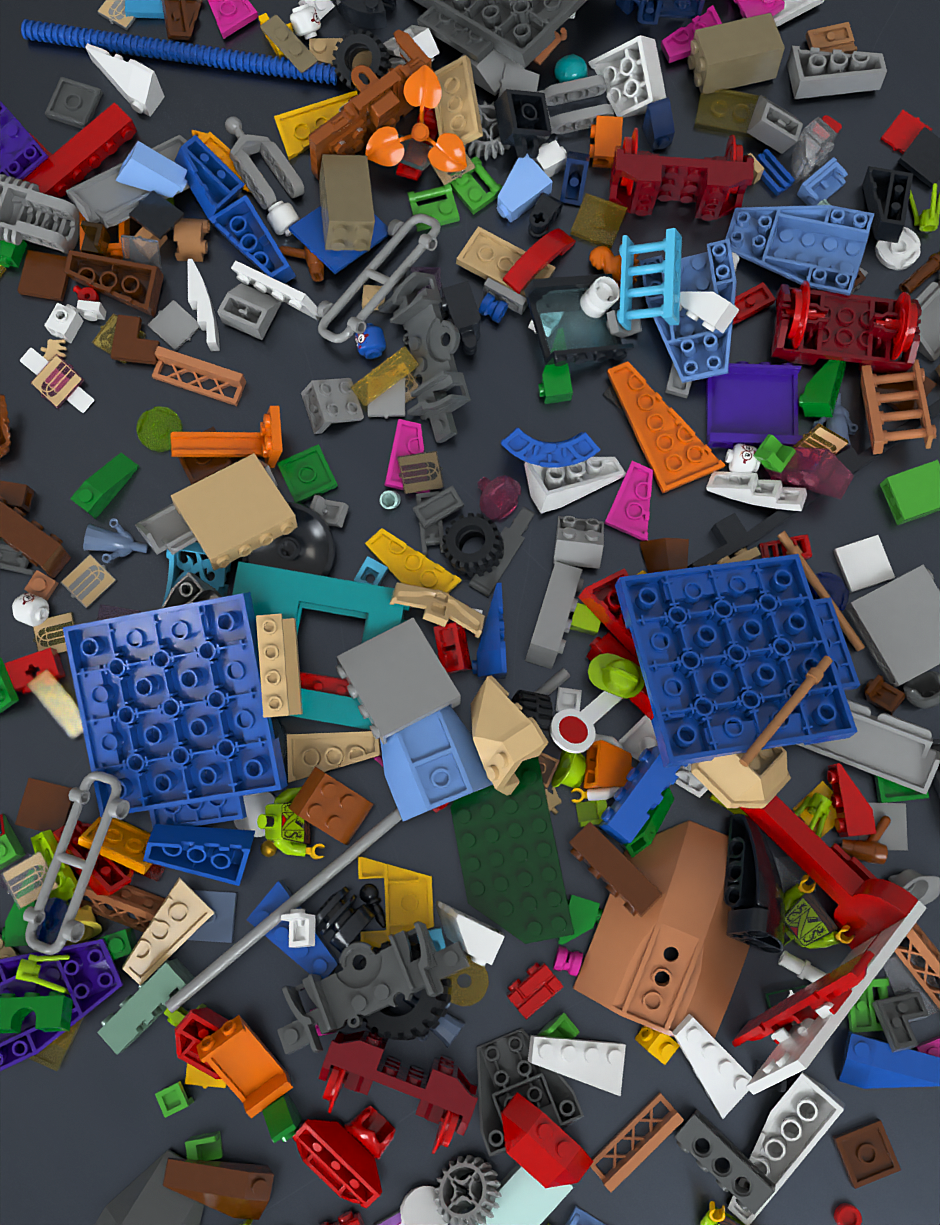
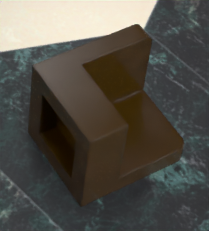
(95, 239)

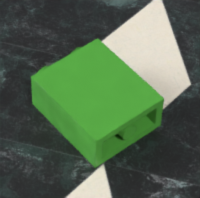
(913, 492)

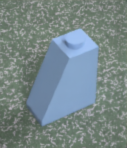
(151, 172)
(522, 188)

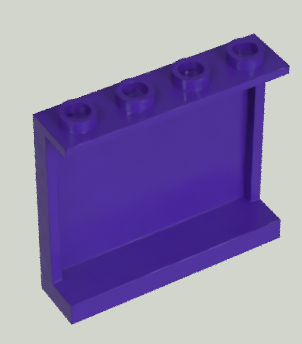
(752, 404)

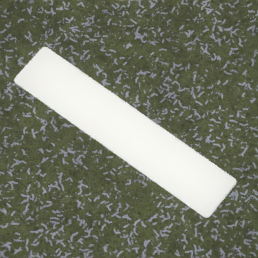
(36, 363)

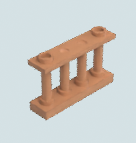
(876, 418)

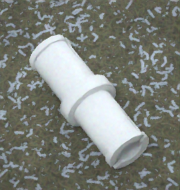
(801, 968)

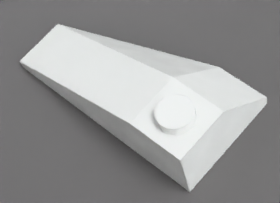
(131, 79)
(560, 486)

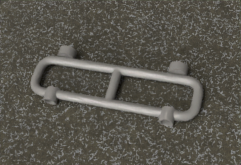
(397, 230)
(72, 929)

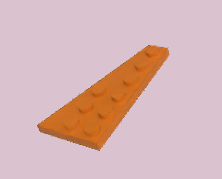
(663, 435)

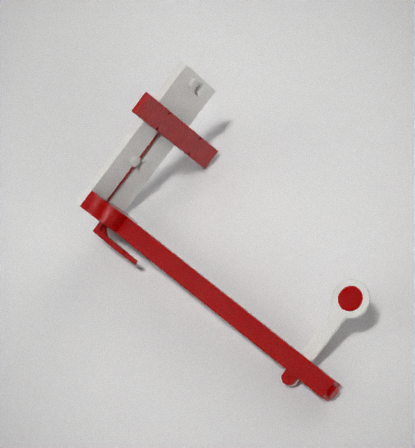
(873, 908)

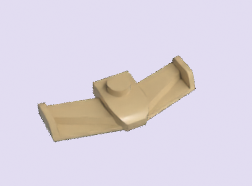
(438, 606)

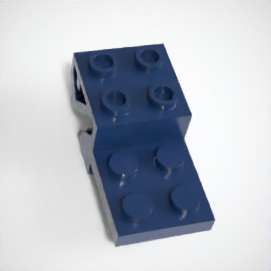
(651, 10)

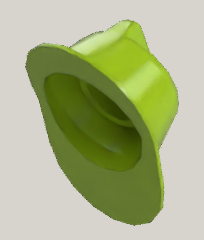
(616, 675)
(570, 770)

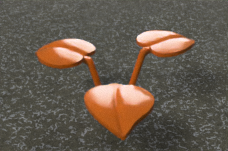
(447, 154)

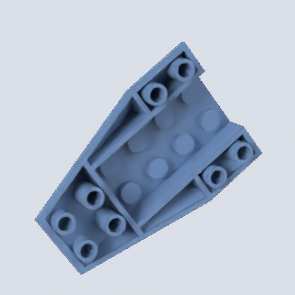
(804, 242)
(692, 347)
(432, 763)

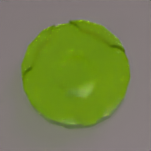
(156, 426)

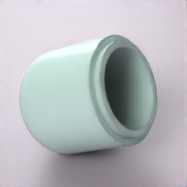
(390, 499)

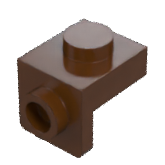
(883, 695)

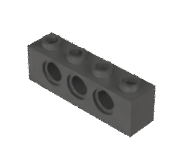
(747, 1198)

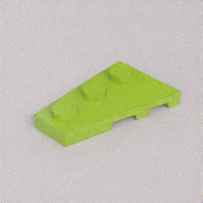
(47, 844)

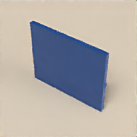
(310, 233)

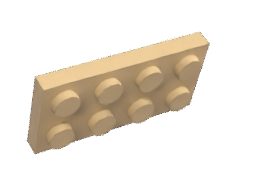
(458, 105)
(493, 257)

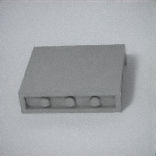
(901, 625)
(396, 679)

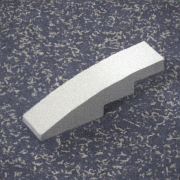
(200, 300)
(751, 490)

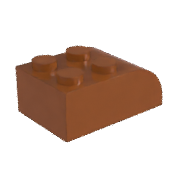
(331, 806)

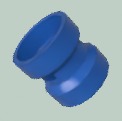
(493, 308)

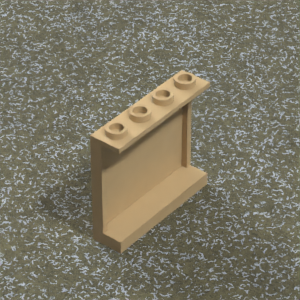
(235, 511)
(279, 666)

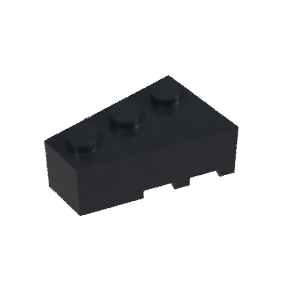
(888, 198)

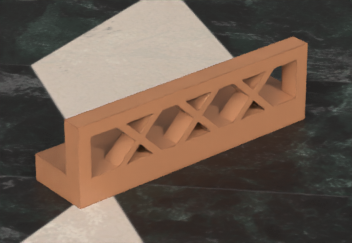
(200, 368)
(127, 899)
(931, 955)
(642, 1149)

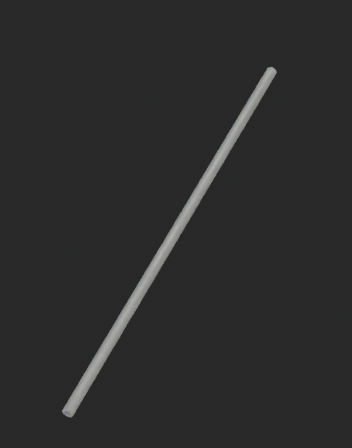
(309, 889)

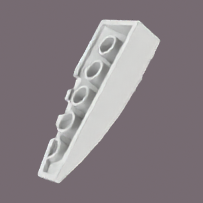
(790, 1134)

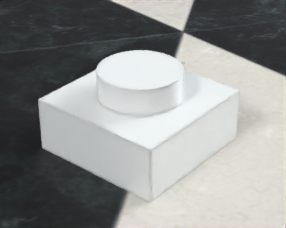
(91, 310)

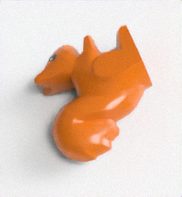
(603, 258)

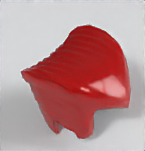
(371, 1131)

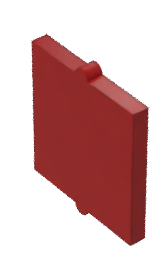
(903, 131)

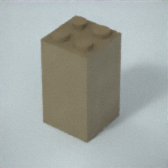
(736, 53)
(346, 202)

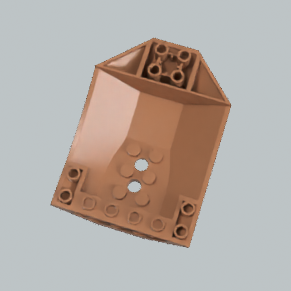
(691, 916)

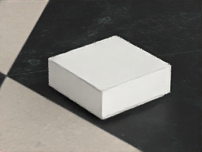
(568, 699)

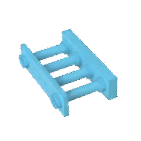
(669, 289)

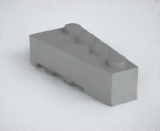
(834, 72)
(554, 615)

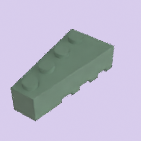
(144, 1006)

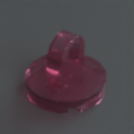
(498, 496)

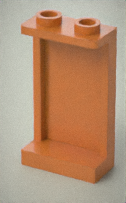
(245, 1065)

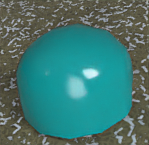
(570, 68)

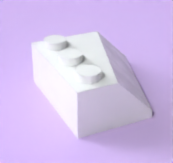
(631, 76)
(475, 936)

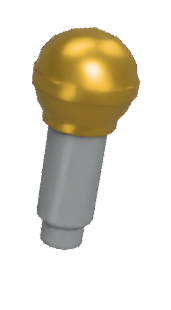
(268, 848)

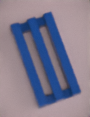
(776, 171)

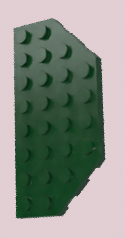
(513, 858)

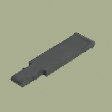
(512, 541)

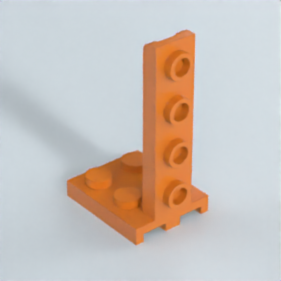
(233, 444)

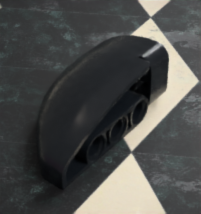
(753, 888)

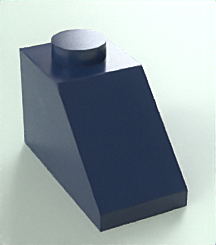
(659, 124)
(575, 178)

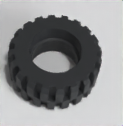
(417, 1021)

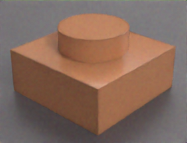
(41, 585)

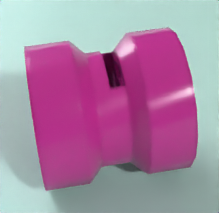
(573, 962)

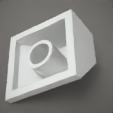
(421, 36)

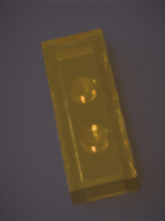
(384, 376)
(57, 702)

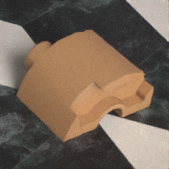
(190, 239)

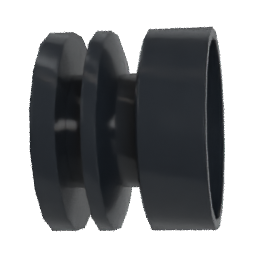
(343, 918)

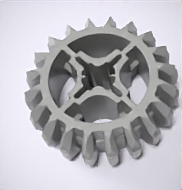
(485, 145)
(453, 1205)

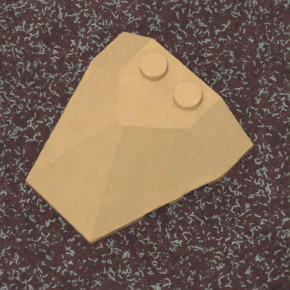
(503, 735)

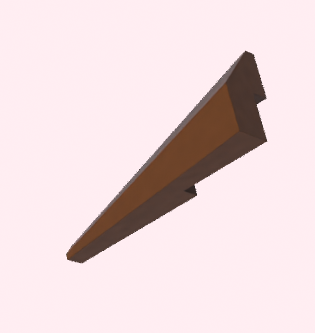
(665, 554)

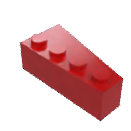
(604, 603)

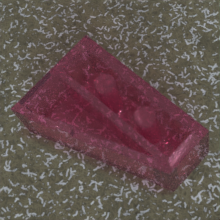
(816, 471)

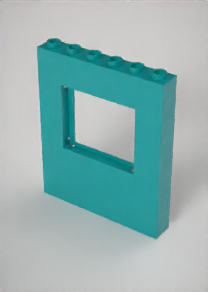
(283, 590)

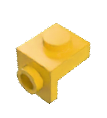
(657, 1044)

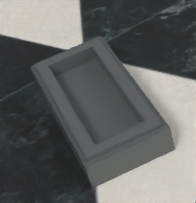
(438, 507)

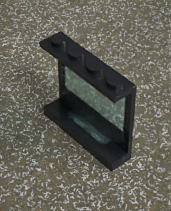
(564, 328)

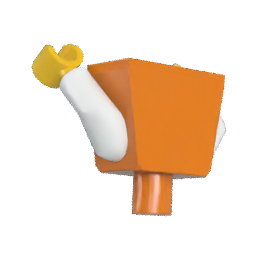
(605, 769)

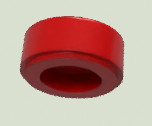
(847, 1215)

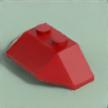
(107, 874)
(192, 1031)
(542, 1145)
(339, 1161)

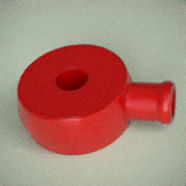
(86, 292)

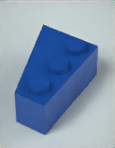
(208, 177)

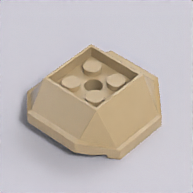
(741, 785)

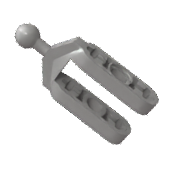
(574, 91)
(277, 162)

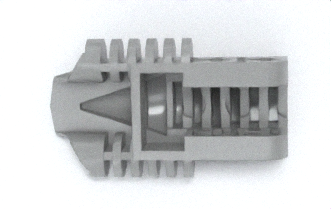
(35, 216)

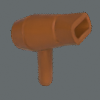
(315, 266)
(869, 850)

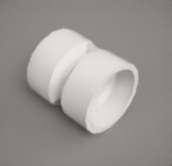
(600, 297)

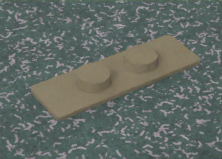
(288, 43)

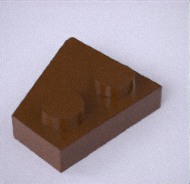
(180, 17)

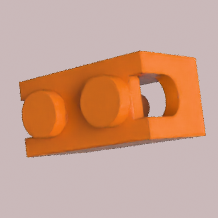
(606, 135)

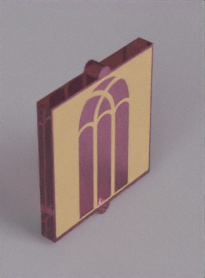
(57, 381)

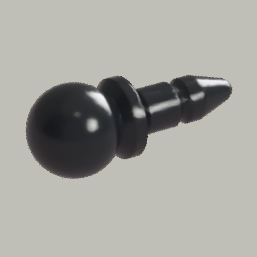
(369, 895)

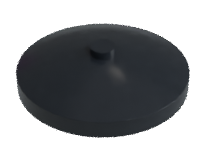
(304, 550)

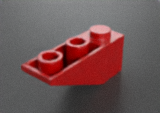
(852, 810)

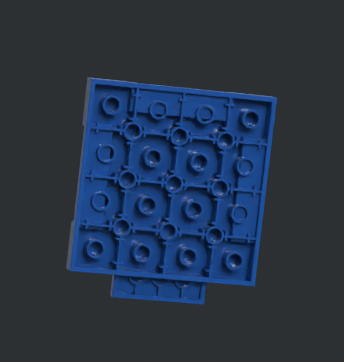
(728, 653)
(177, 710)

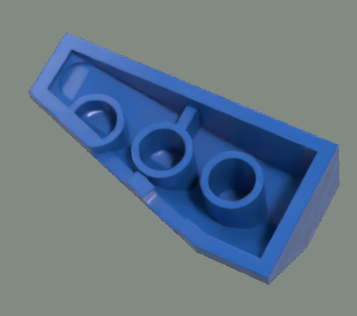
(492, 647)
(872, 1064)

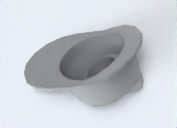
(922, 887)

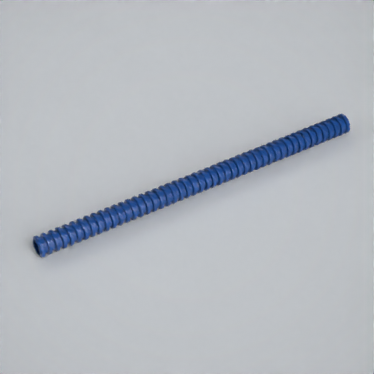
(177, 51)

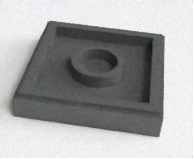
(73, 103)

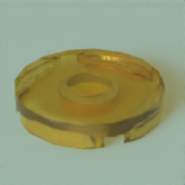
(477, 988)

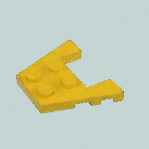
(406, 899)

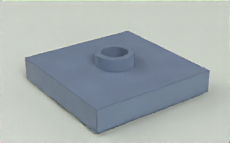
(221, 924)

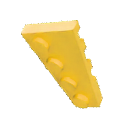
(299, 123)
(410, 565)

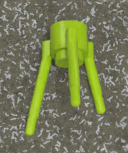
(929, 219)
(819, 808)
(29, 971)

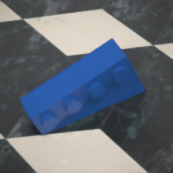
(249, 235)
(638, 796)
(201, 850)
(313, 959)

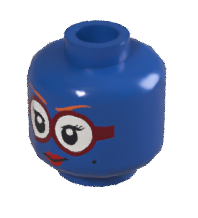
(371, 342)

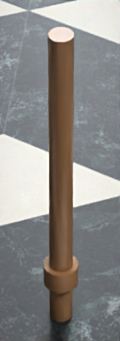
(820, 590)
(813, 677)

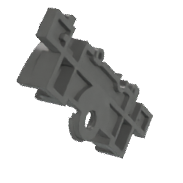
(425, 335)
(368, 990)

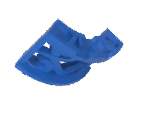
(550, 453)

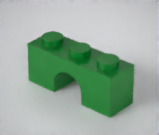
(51, 1011)

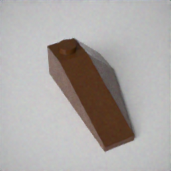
(225, 1186)

